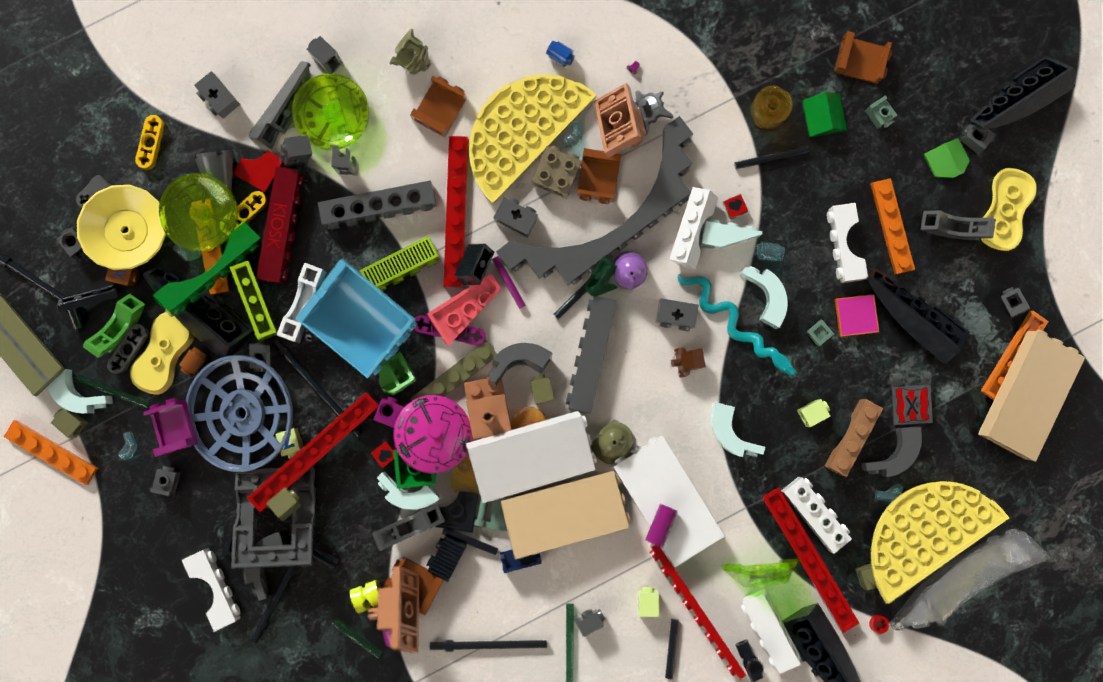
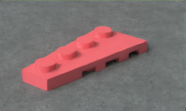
(460, 310)

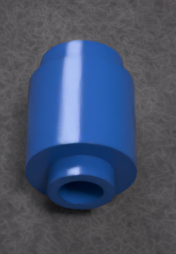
(560, 53)

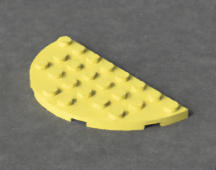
(518, 127)
(926, 531)

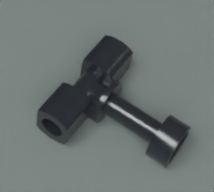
(752, 665)

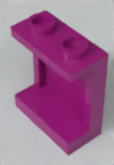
(172, 426)

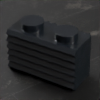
(474, 264)
(446, 558)

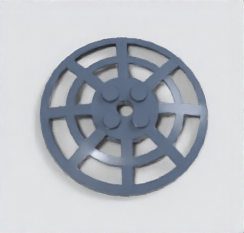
(230, 414)

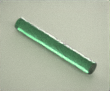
(356, 638)

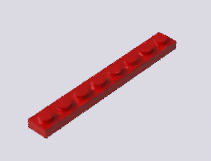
(455, 208)
(313, 451)
(810, 560)
(700, 617)

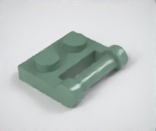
(497, 518)

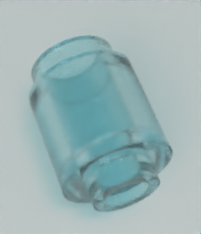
(769, 251)

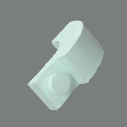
(407, 499)

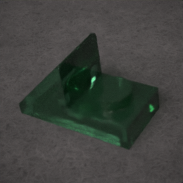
(599, 280)

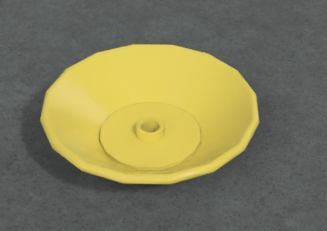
(103, 222)

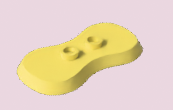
(1012, 194)
(155, 367)

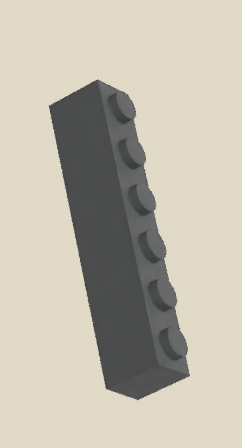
(592, 354)

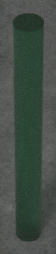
(113, 391)
(569, 642)

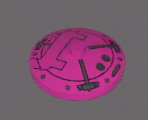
(432, 434)

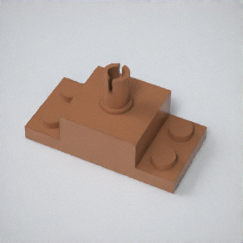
(619, 120)
(486, 408)
(399, 610)

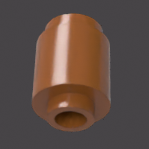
(193, 361)

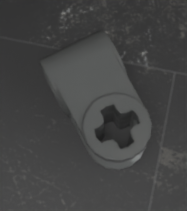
(96, 184)

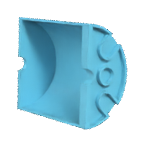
(356, 319)

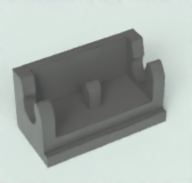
(341, 162)

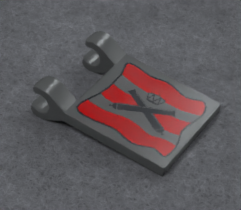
(913, 402)

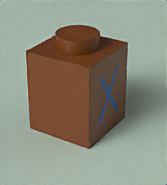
(123, 277)

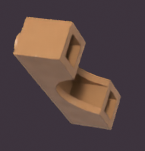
(848, 449)

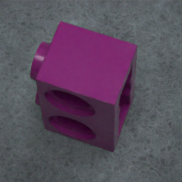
(388, 420)

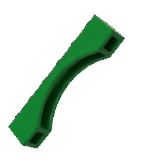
(177, 295)

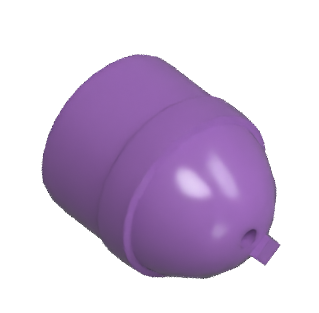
(630, 262)

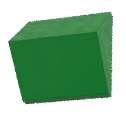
(824, 114)
(409, 477)

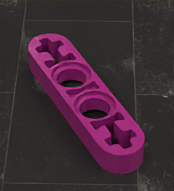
(474, 330)

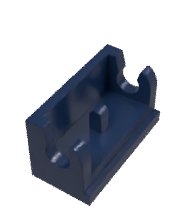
(511, 564)

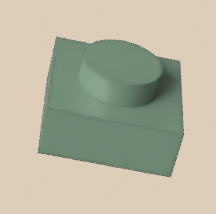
(820, 333)

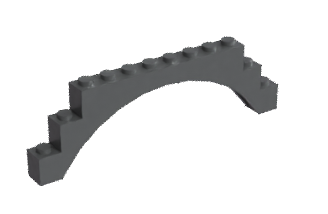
(576, 260)

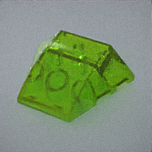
(762, 574)

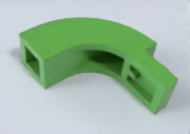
(125, 315)

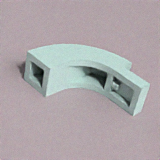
(775, 295)
(66, 396)
(722, 429)

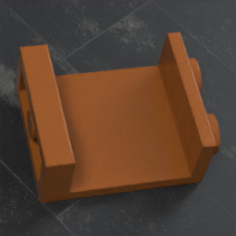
(862, 59)
(439, 106)
(598, 176)
(428, 583)

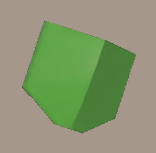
(947, 159)
(395, 374)

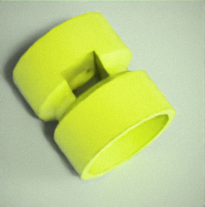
(365, 597)

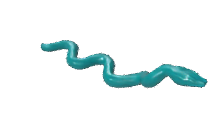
(779, 359)

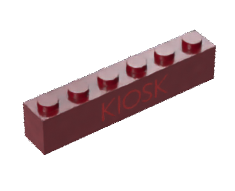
(279, 226)

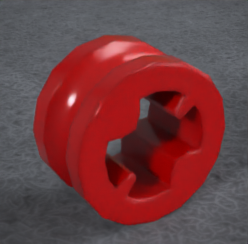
(885, 622)

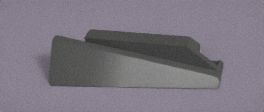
(279, 113)

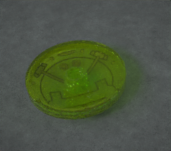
(330, 111)
(198, 212)

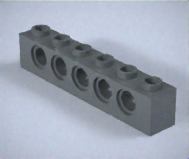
(329, 208)

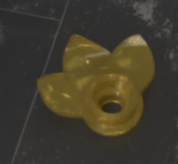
(464, 478)

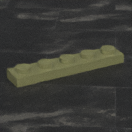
(459, 372)

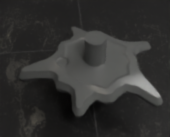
(651, 107)

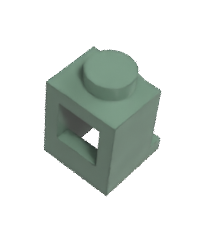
(876, 116)

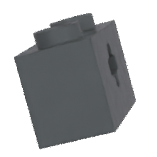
(324, 55)
(211, 85)
(295, 151)
(521, 225)
(668, 307)

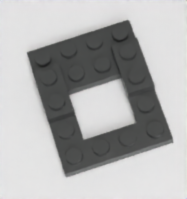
(303, 520)

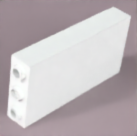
(531, 456)
(657, 478)

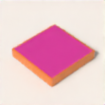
(856, 315)

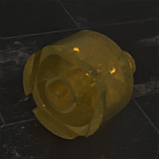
(777, 99)

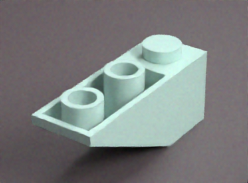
(721, 235)

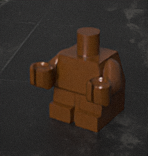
(688, 360)

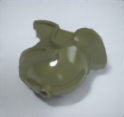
(411, 54)
(603, 444)

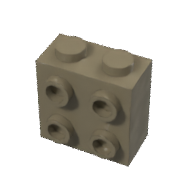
(556, 171)

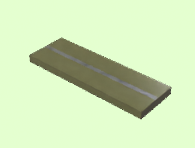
(25, 351)

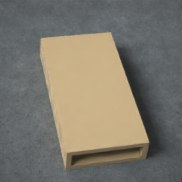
(1031, 395)
(565, 514)

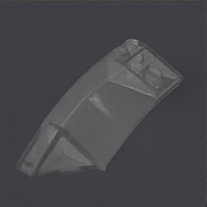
(966, 576)

